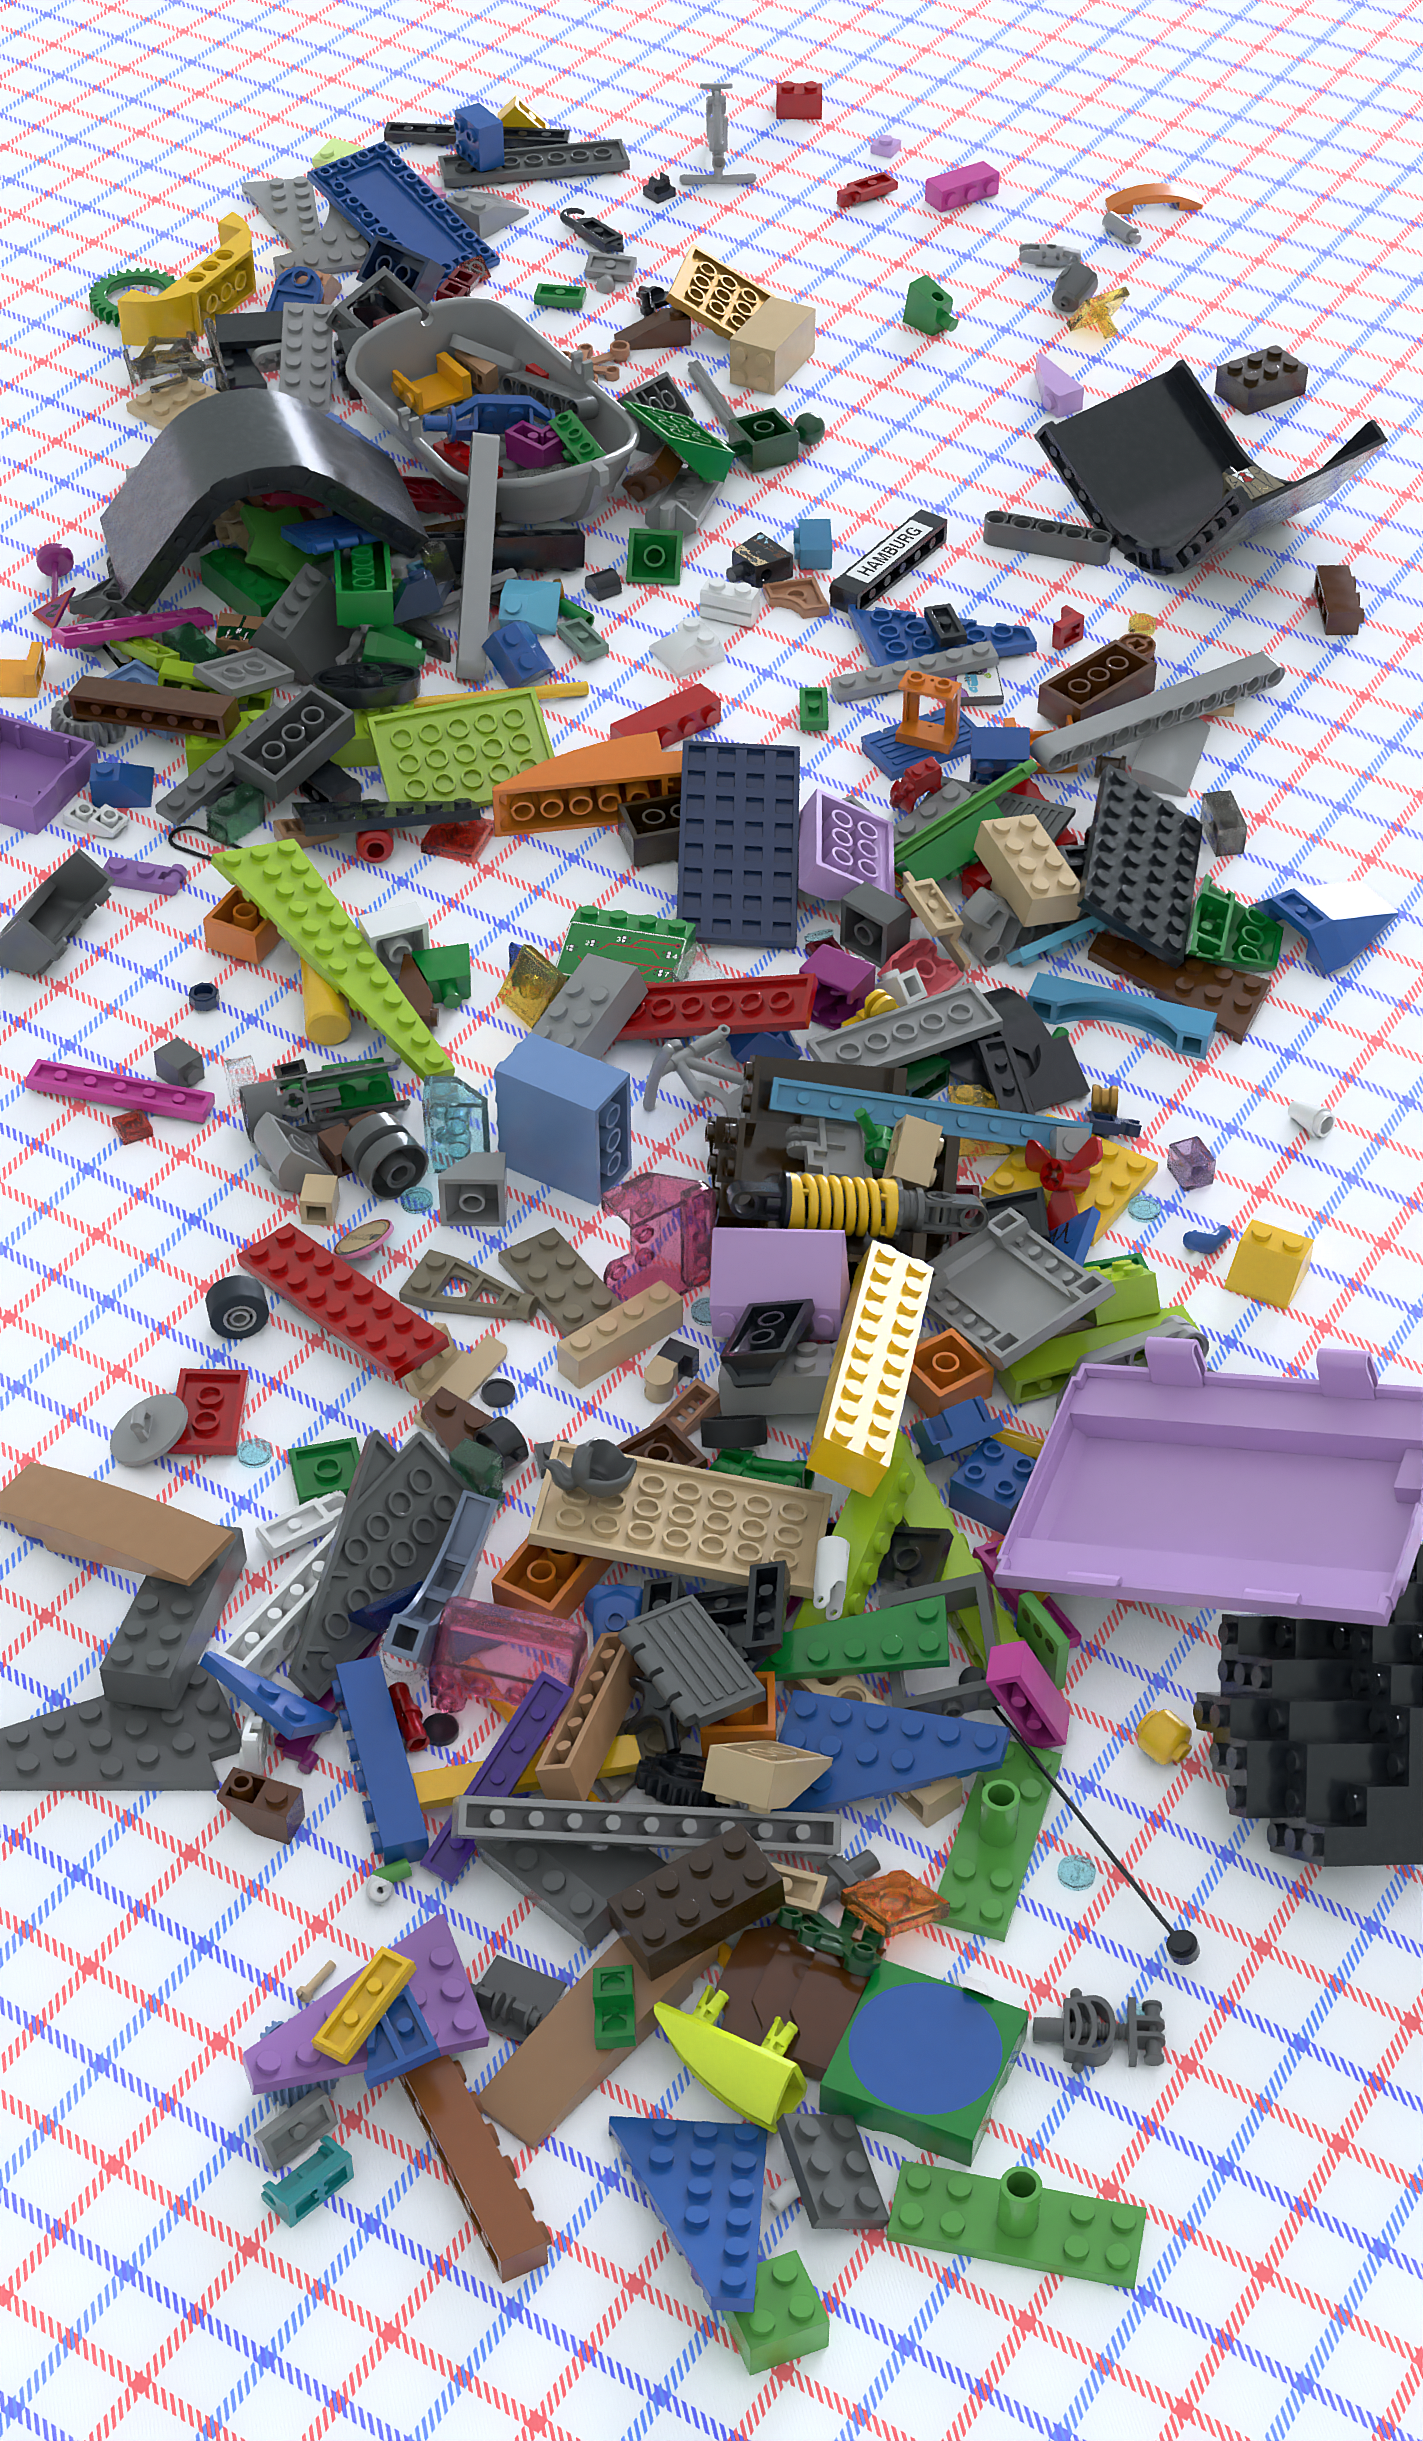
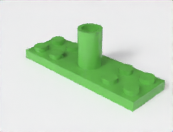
(997, 1842)
(1017, 2223)

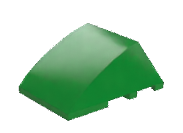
(1231, 934)

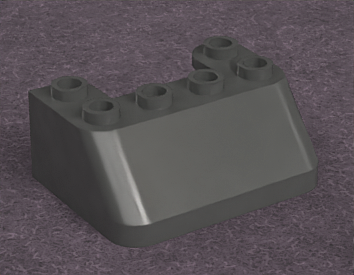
(53, 913)

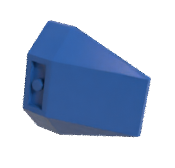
(1334, 919)

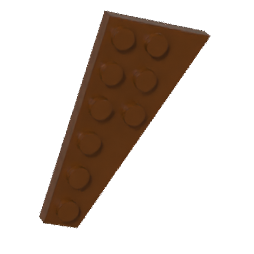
(1194, 983)

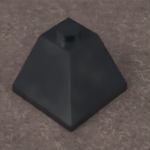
(372, 308)

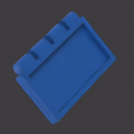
(325, 534)
(895, 757)

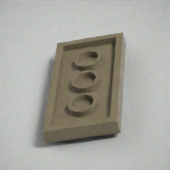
(565, 1284)

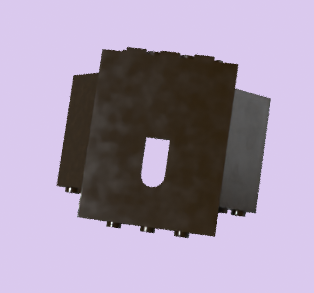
(757, 1145)

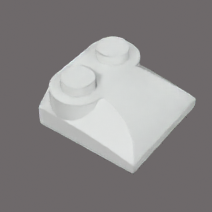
(689, 648)

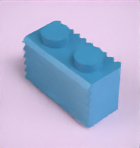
(813, 543)

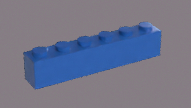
(381, 1761)

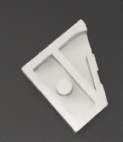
(254, 1744)

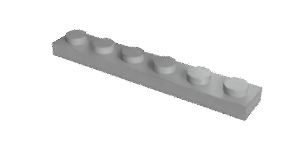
(941, 665)

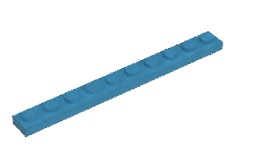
(886, 1109)

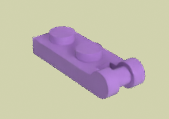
(145, 875)

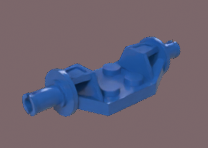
(488, 416)

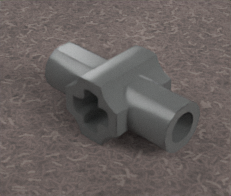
(847, 1873)

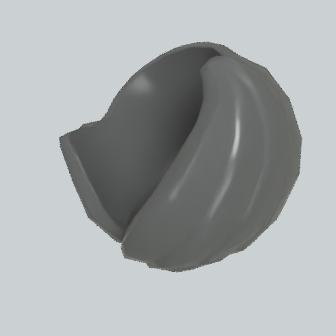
(596, 1468)

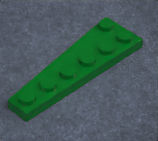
(872, 1642)

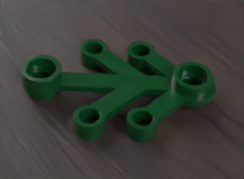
(822, 1934)

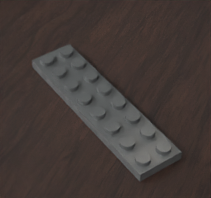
(539, 162)

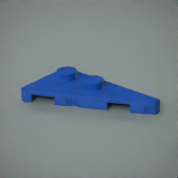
(279, 1707)

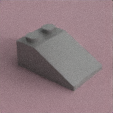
(485, 211)

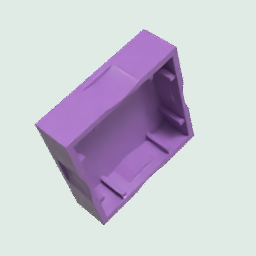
(39, 773)

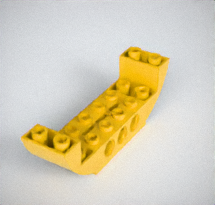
(208, 289)

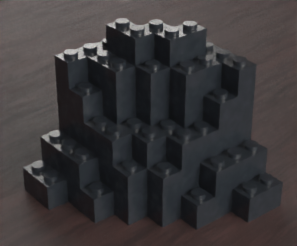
(1324, 1732)

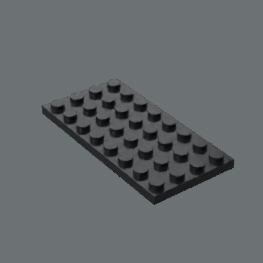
(1141, 866)

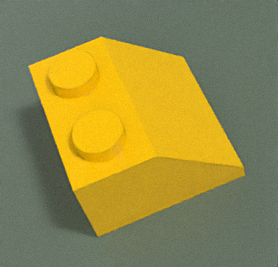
(1269, 1264)

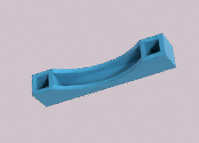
(1180, 1027)

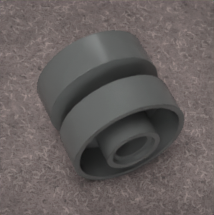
(384, 1156)

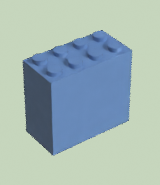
(564, 1118)

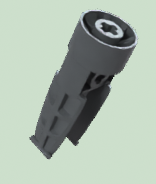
(262, 1098)

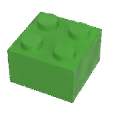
(785, 2318)

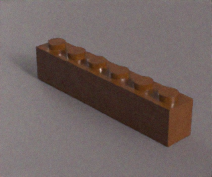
(154, 707)

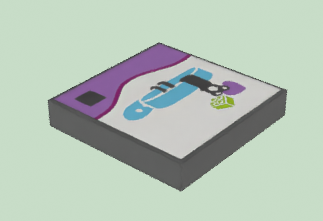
(980, 687)

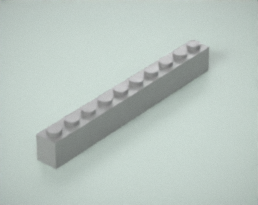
(639, 1824)

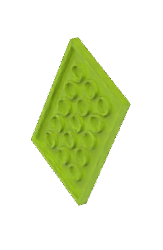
(459, 746)

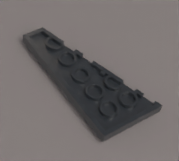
(370, 815)

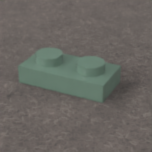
(583, 639)

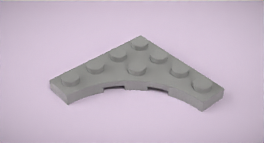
(331, 251)

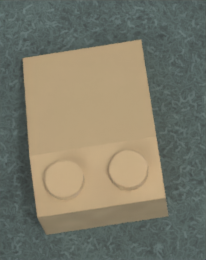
(761, 1773)

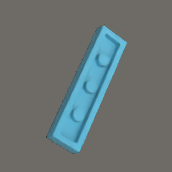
(1053, 942)

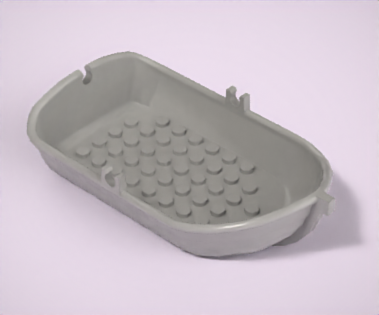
(412, 348)

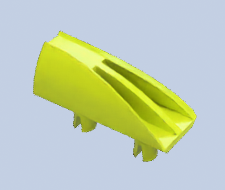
(737, 2072)

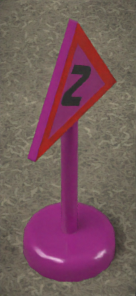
(54, 561)

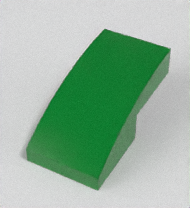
(614, 2007)

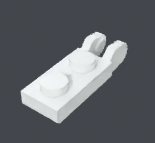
(301, 1524)

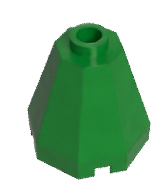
(392, 645)

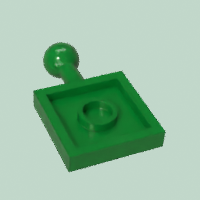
(356, 1092)

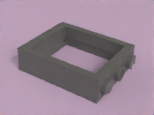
(393, 289)
(959, 1594)

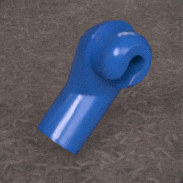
(1205, 1241)

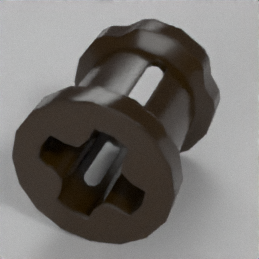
(1103, 761)

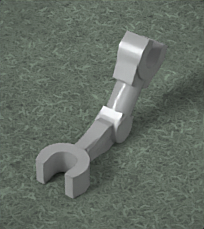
(356, 646)

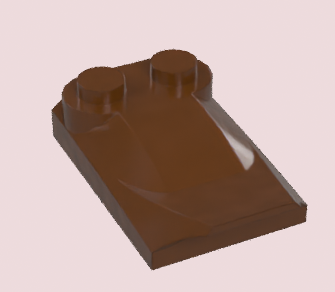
(664, 1443)

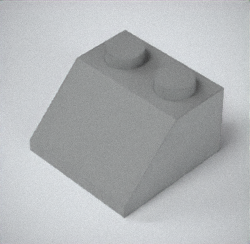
(474, 1191)

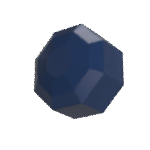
(204, 996)

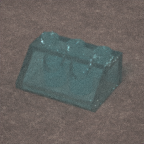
(453, 1121)

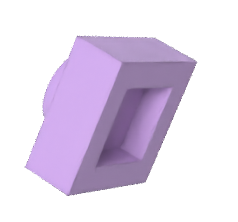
(885, 146)

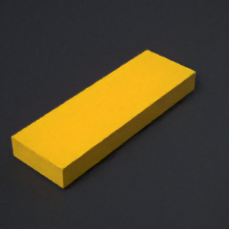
(364, 2005)

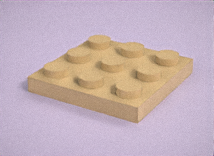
(162, 407)

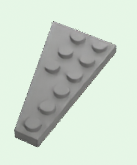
(287, 206)

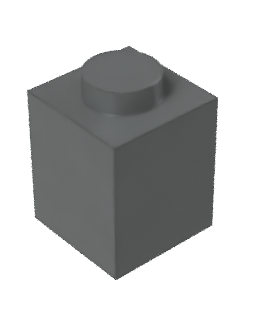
(179, 1063)

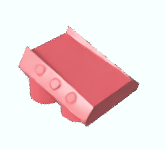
(936, 973)

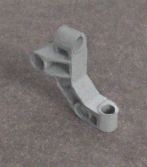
(995, 930)
(1123, 1351)

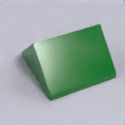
(654, 556)

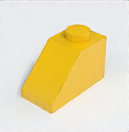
(519, 114)

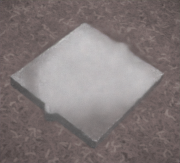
(696, 966)

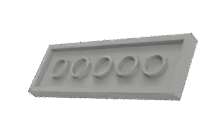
(307, 354)
(910, 1030)

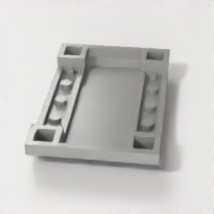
(1010, 1289)

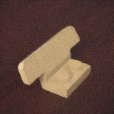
(936, 916)
(455, 1370)

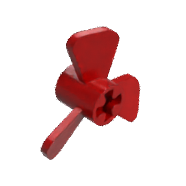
(1063, 1176)

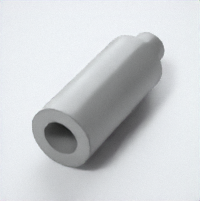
(1121, 228)

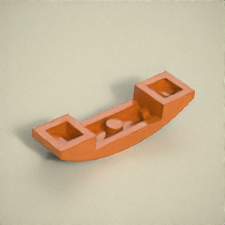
(1153, 193)

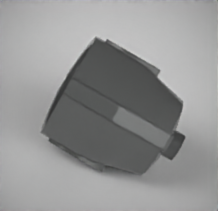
(1074, 286)

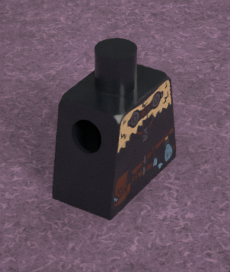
(760, 562)

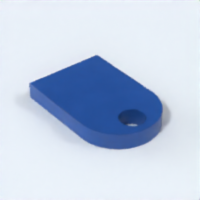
(288, 290)

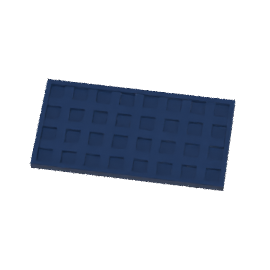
(739, 843)

